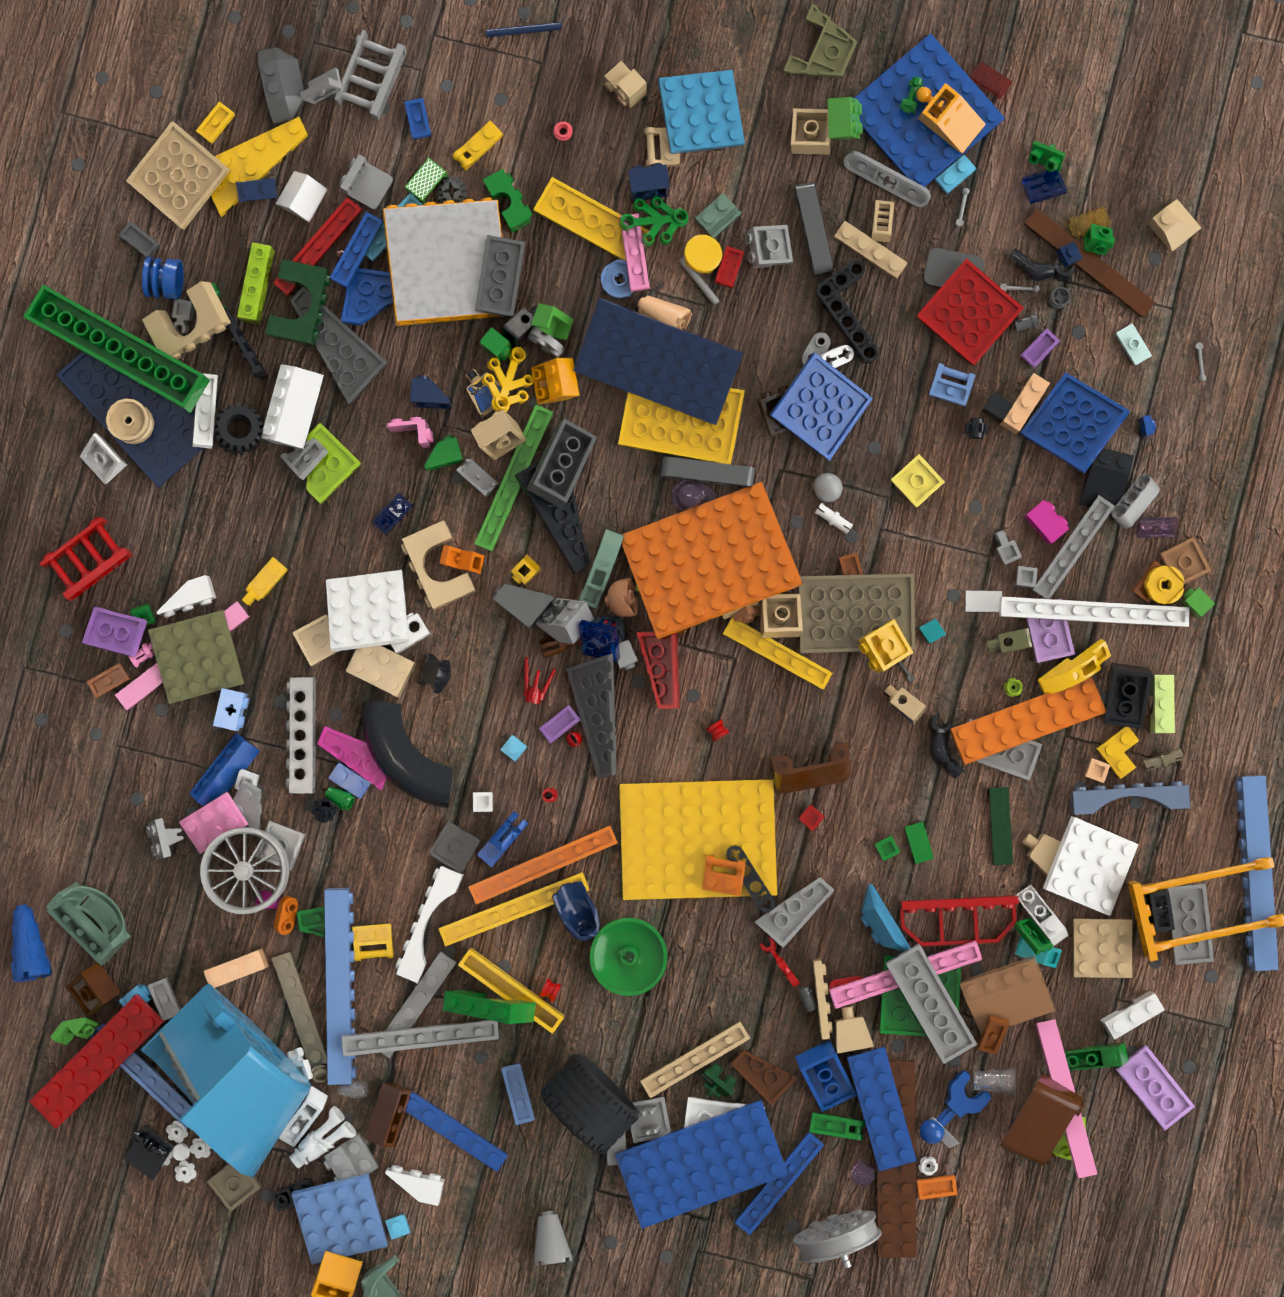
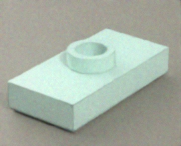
(1133, 344)

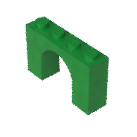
(476, 1004)

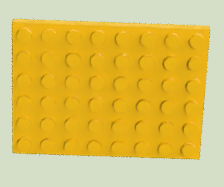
(677, 824)

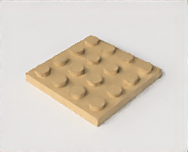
(178, 175)

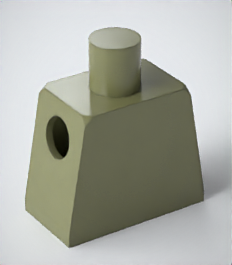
(1020, 638)

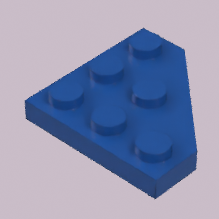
(366, 296)

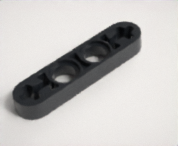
(753, 876)

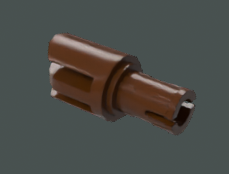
(552, 647)

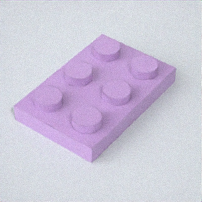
(1050, 638)

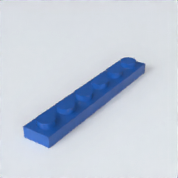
(455, 1131)
(775, 1189)

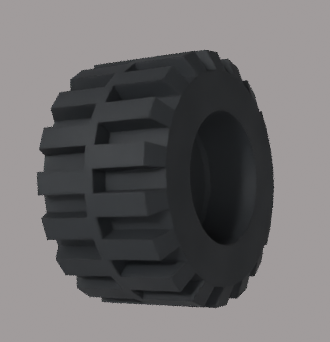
(243, 414)

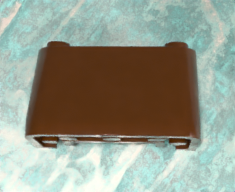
(792, 780)
(1042, 1121)

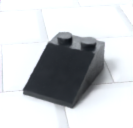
(1106, 477)
(1127, 695)

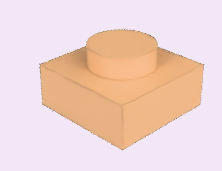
(1097, 770)

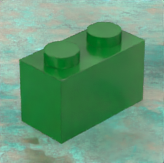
(496, 345)

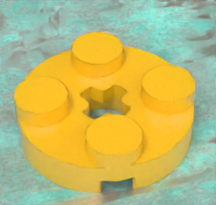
(1175, 584)

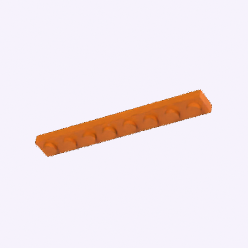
(543, 864)

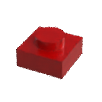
(811, 817)

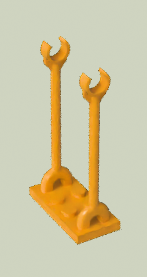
(1143, 911)

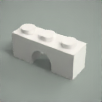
(1127, 1019)

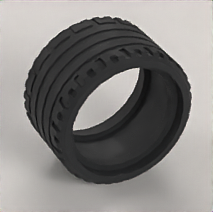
(589, 1104)

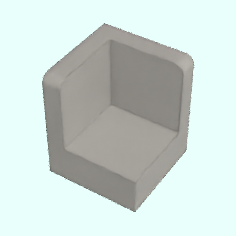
(1026, 577)

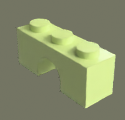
(1163, 715)

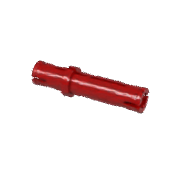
(554, 793)

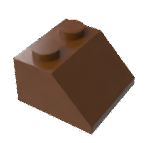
(93, 989)

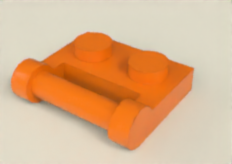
(720, 881)

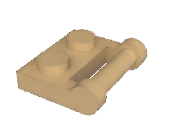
(666, 158)

